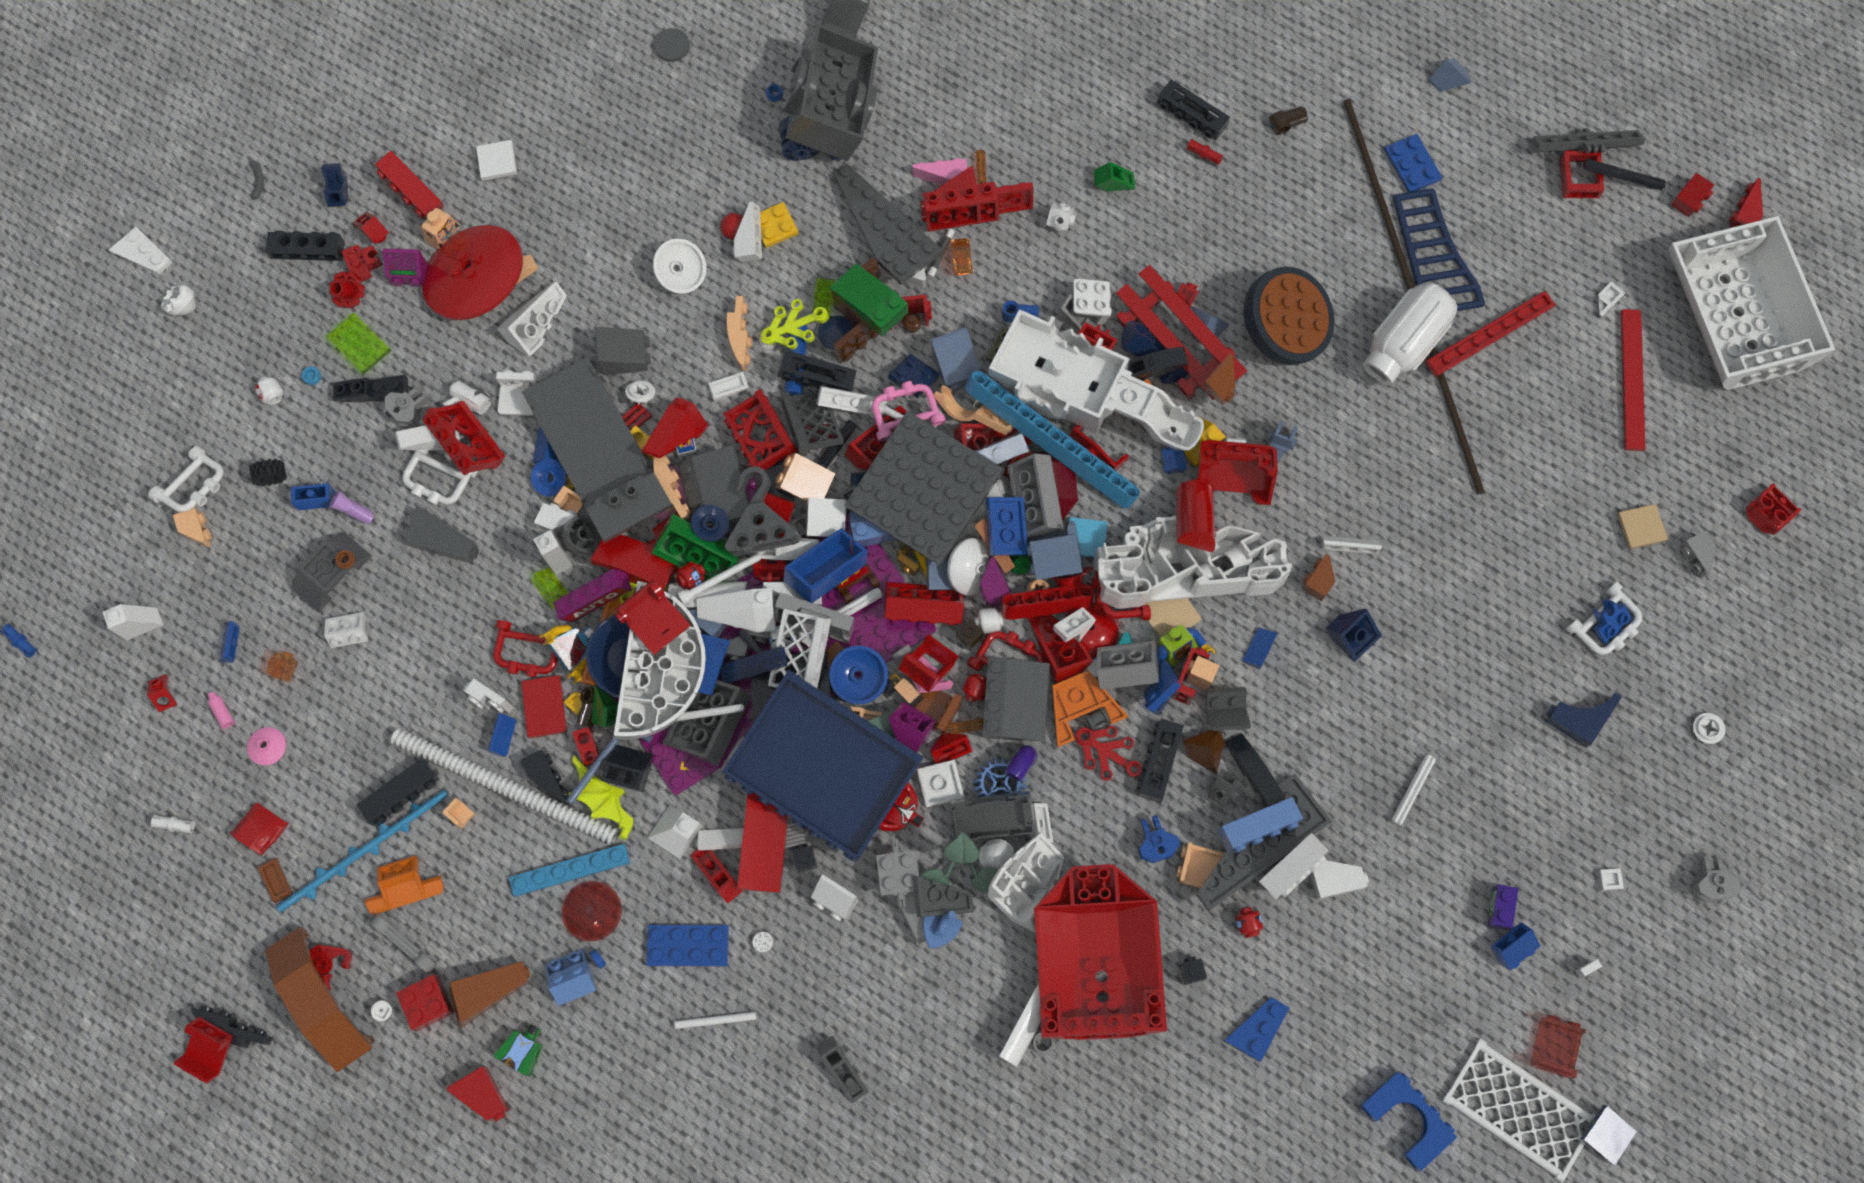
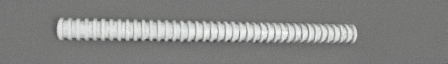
(503, 785)

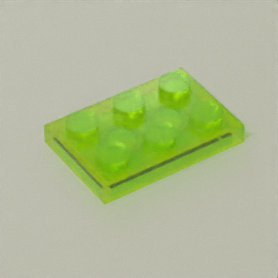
(358, 343)

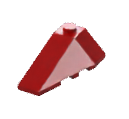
(676, 427)
(980, 435)
(866, 447)
(1064, 657)

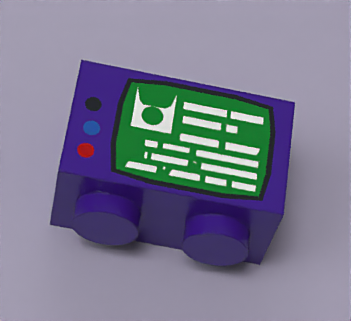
(1502, 907)

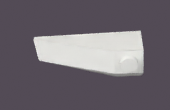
(528, 324)
(742, 609)

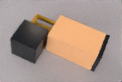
(905, 689)

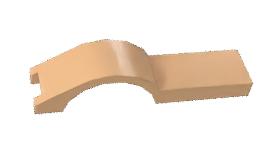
(982, 415)

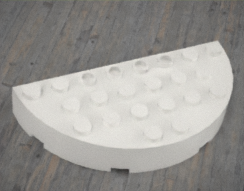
(662, 685)

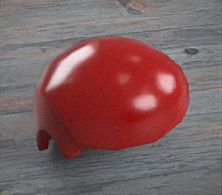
(730, 225)

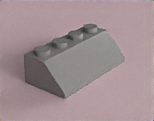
(1035, 482)

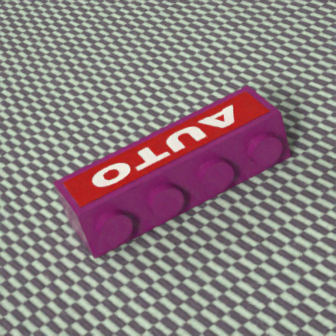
(592, 595)

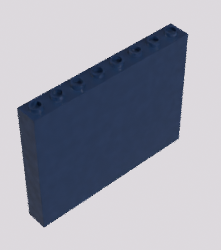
(822, 765)

